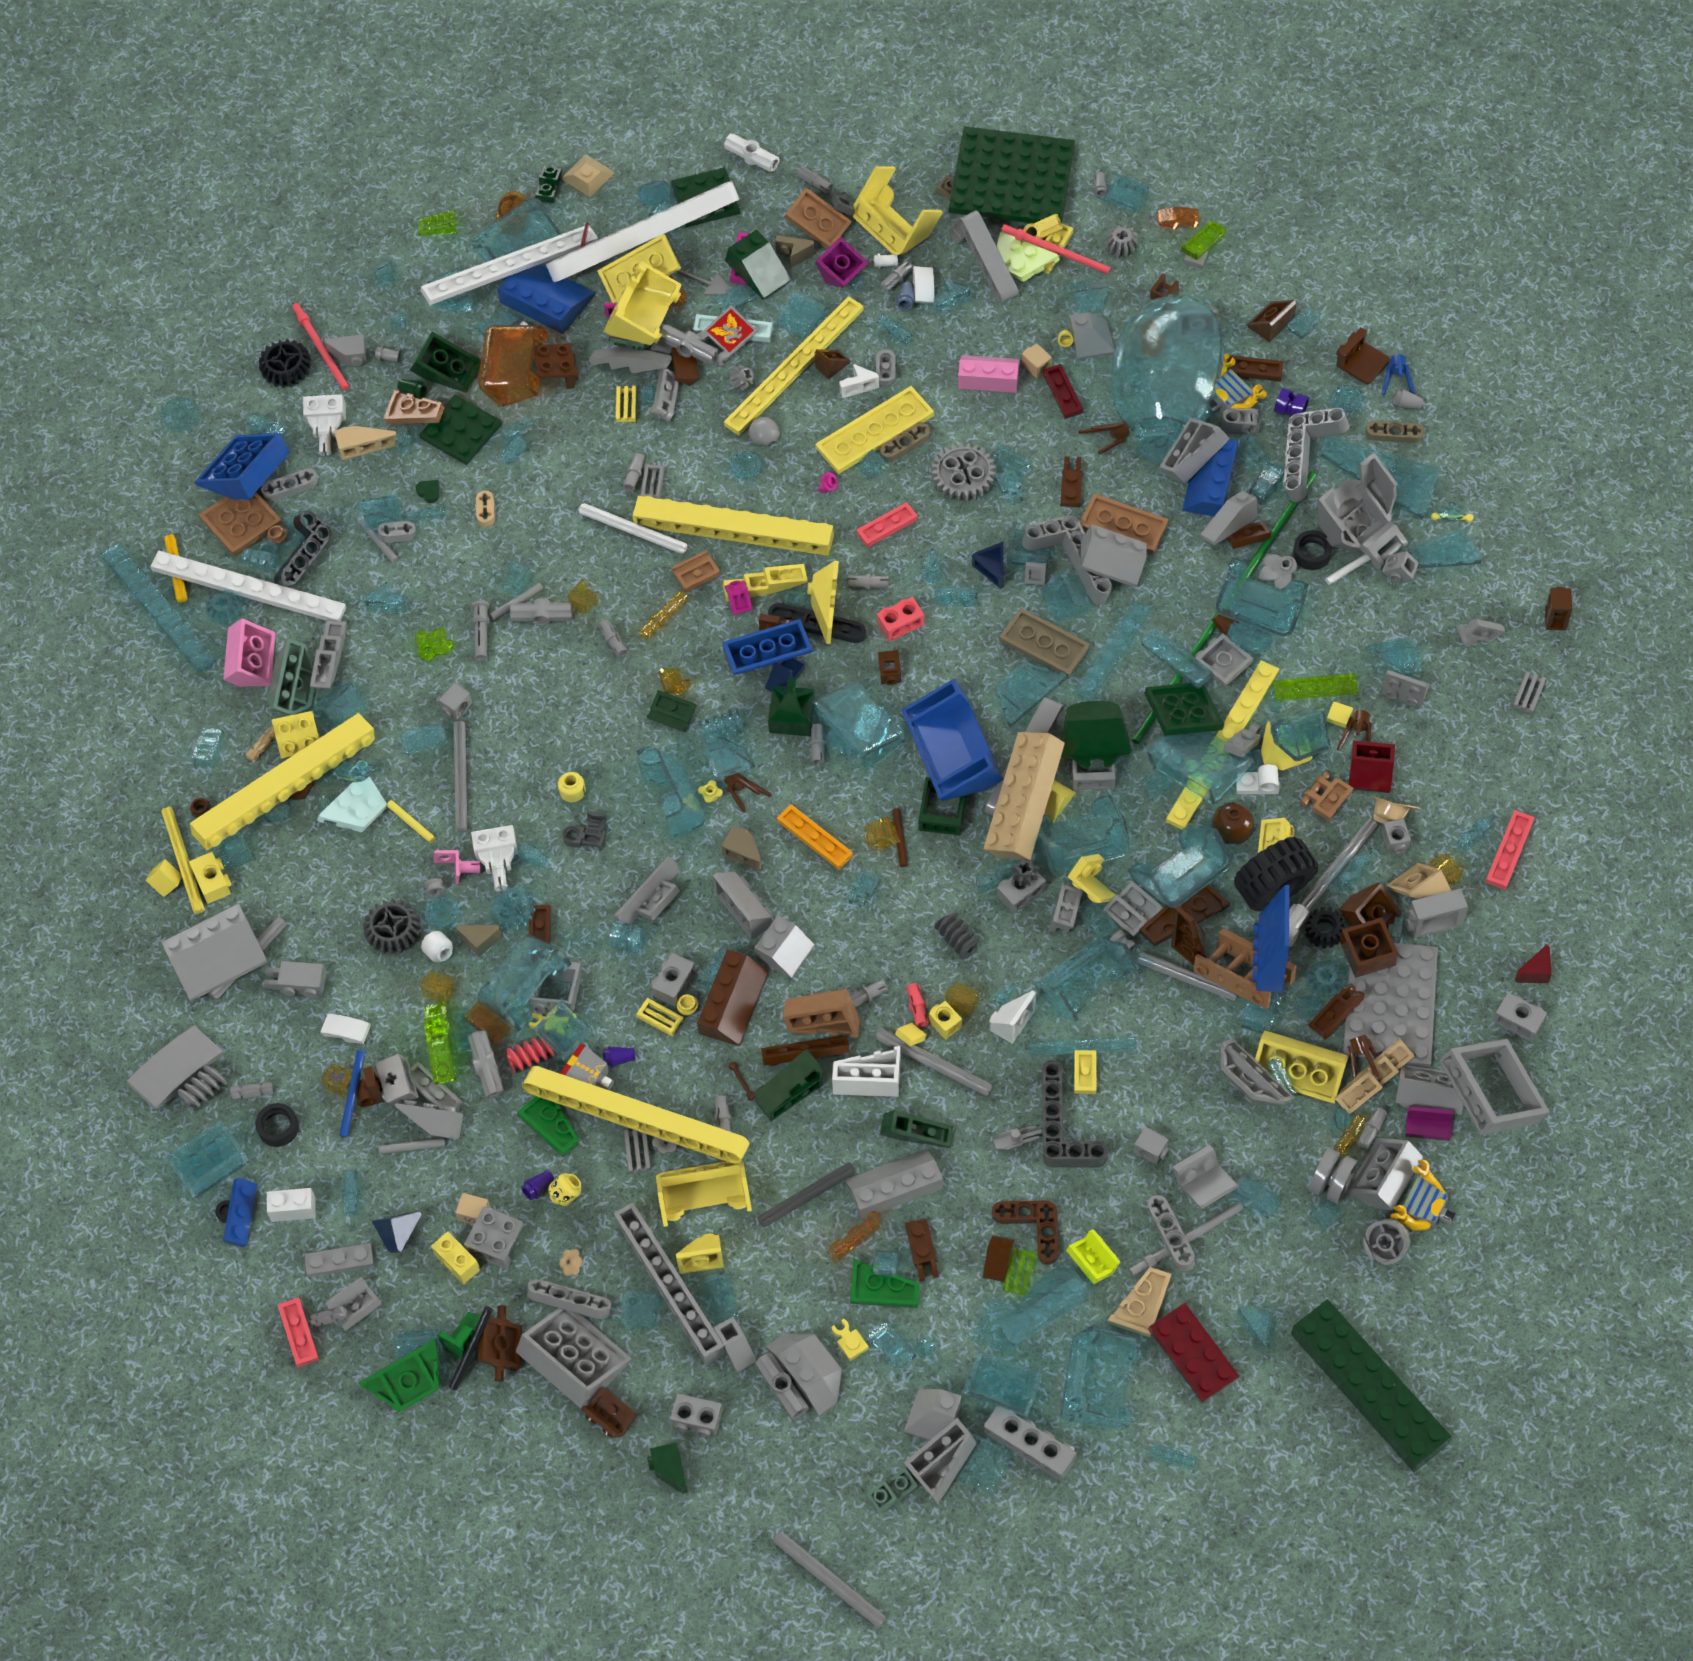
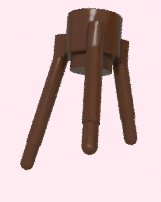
(1117, 431)
(1360, 723)
(738, 782)
(1362, 1045)

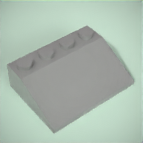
(214, 952)
(572, 1355)

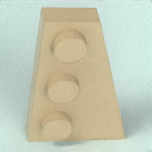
(1143, 1303)

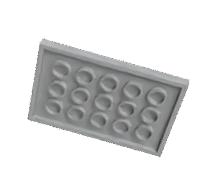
(1397, 1005)

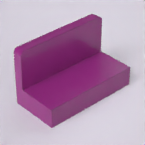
(1428, 1123)

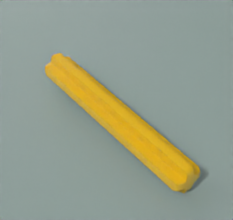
(179, 585)

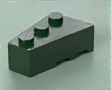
(790, 1085)

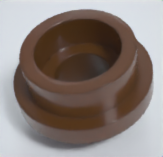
(196, 804)

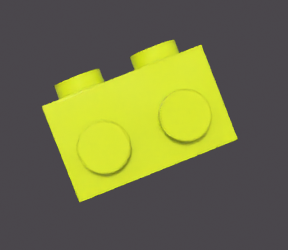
(1093, 1257)

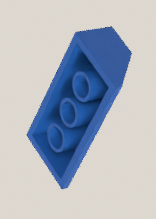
(1210, 485)
(766, 647)

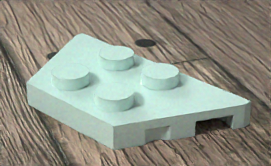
(355, 806)

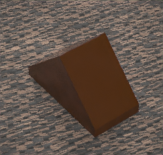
(830, 362)
(998, 1258)

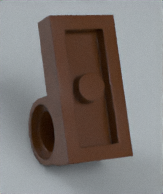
(369, 1089)

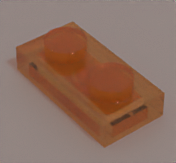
(483, 1019)

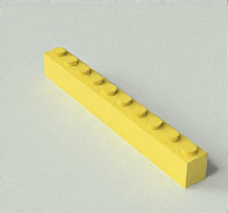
(733, 525)
(282, 782)

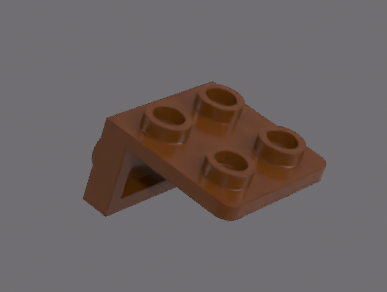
(1360, 358)
(556, 362)

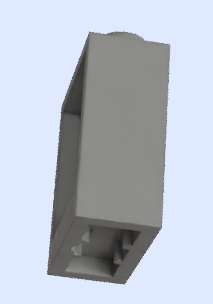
(1093, 780)
(1436, 913)
(544, 1005)

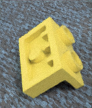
(1273, 831)

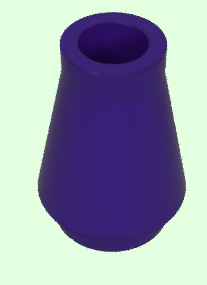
(618, 1055)
(536, 1185)

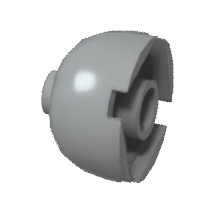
(1386, 1241)

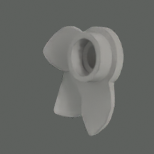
(1276, 572)

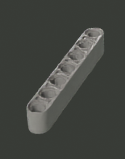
(1043, 721)

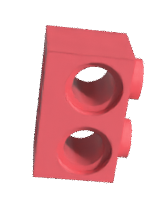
(902, 622)

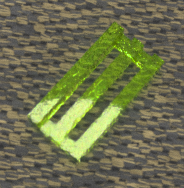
(1023, 1253)

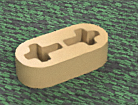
(489, 508)

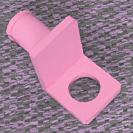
(460, 866)

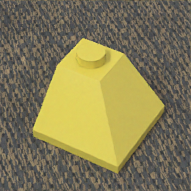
(1274, 755)
(701, 1255)

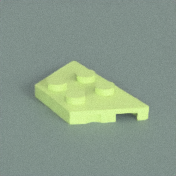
(1023, 257)

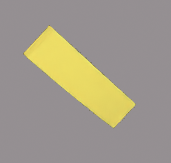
(772, 580)

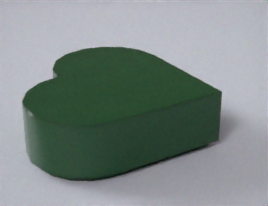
(428, 490)

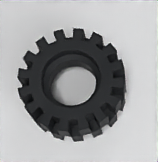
(1324, 916)

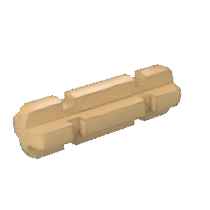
(261, 745)

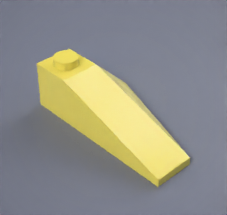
(823, 597)

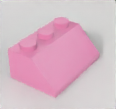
(988, 373)
(249, 654)

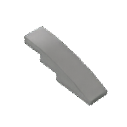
(634, 359)
(328, 655)

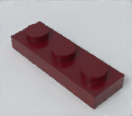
(1062, 391)

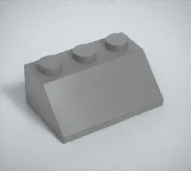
(1112, 555)
(742, 903)
(1427, 1089)
(1385, 1173)

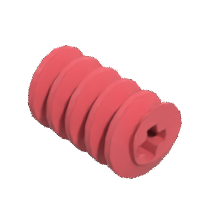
(528, 1053)

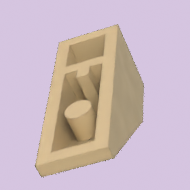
(362, 440)

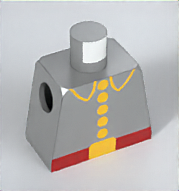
(588, 1067)

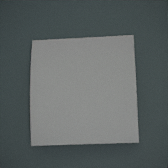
(1132, 908)

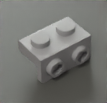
(358, 1301)

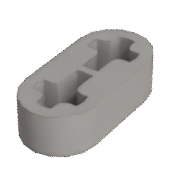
(396, 531)

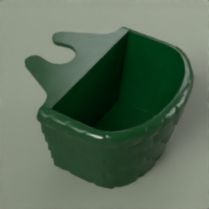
(1094, 732)

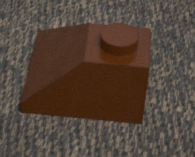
(1370, 905)

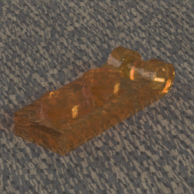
(854, 1237)

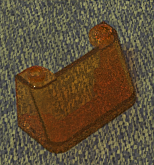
(507, 362)

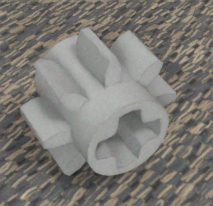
(741, 377)

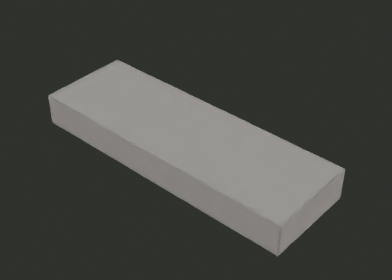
(435, 1094)

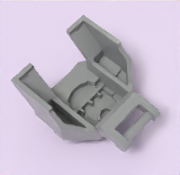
(1360, 513)

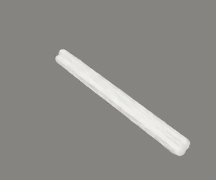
(633, 528)

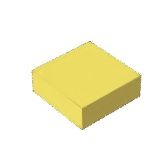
(1339, 714)
(910, 1034)

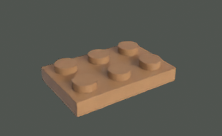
(817, 218)

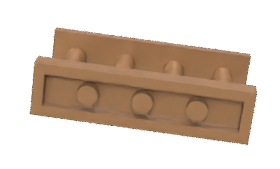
(1243, 952)

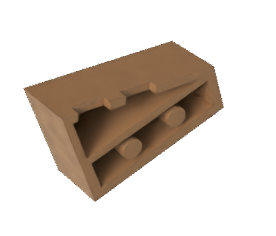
(822, 1013)

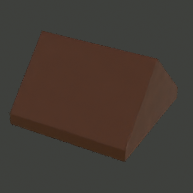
(1273, 319)

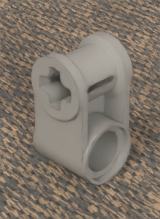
(1239, 420)

